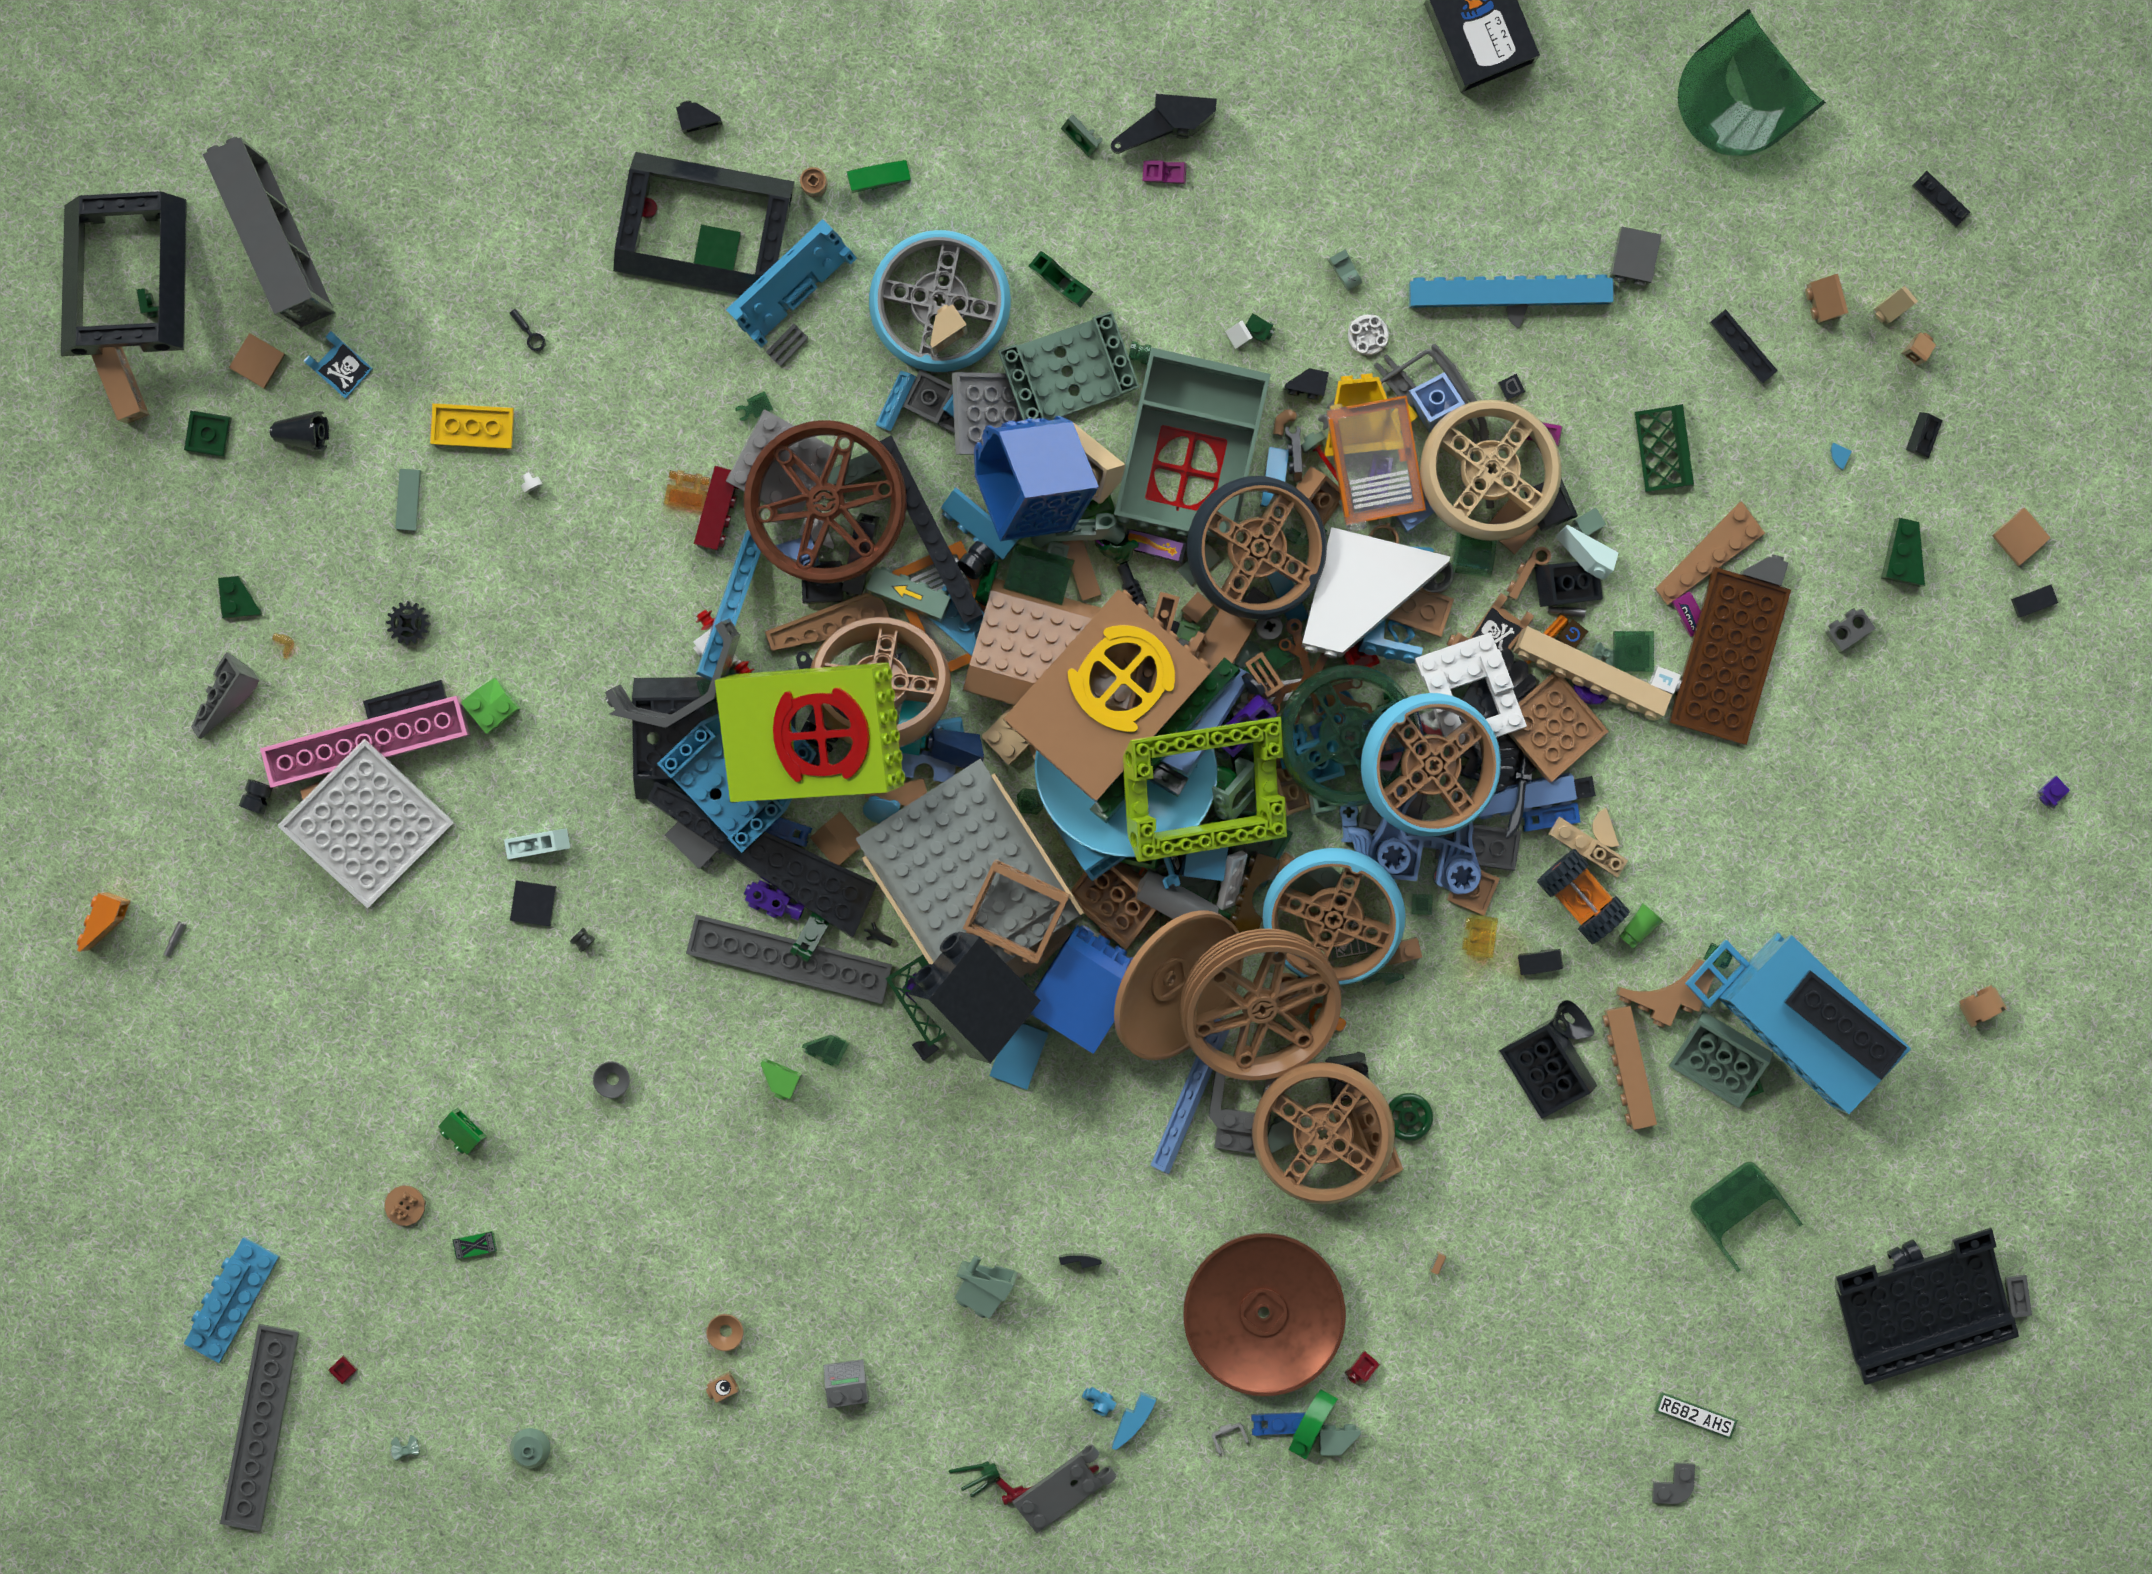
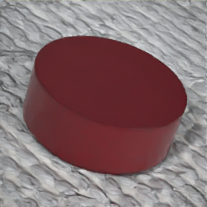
(650, 208)

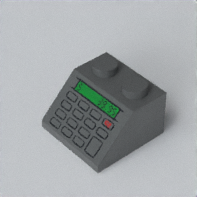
(846, 1383)

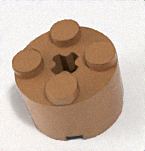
(1983, 1006)

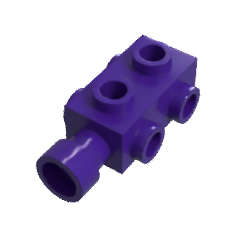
(766, 901)

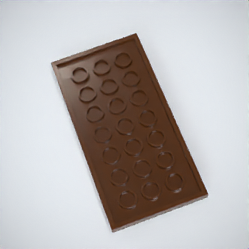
(1729, 655)

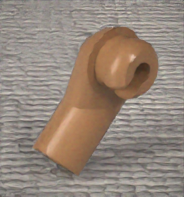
(1283, 418)

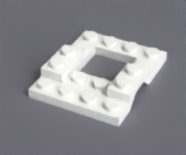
(1463, 665)

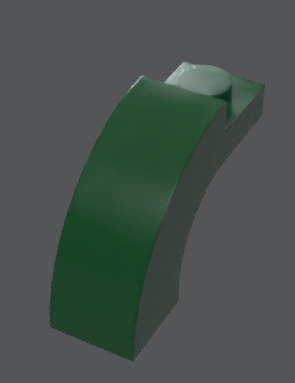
(1059, 279)

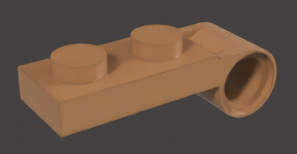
(1524, 571)

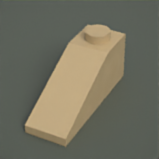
(1895, 305)

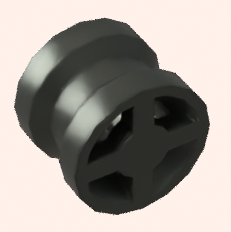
(582, 940)

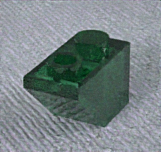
(828, 1047)

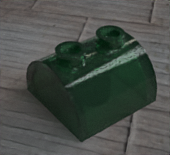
(1473, 556)

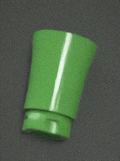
(1640, 926)

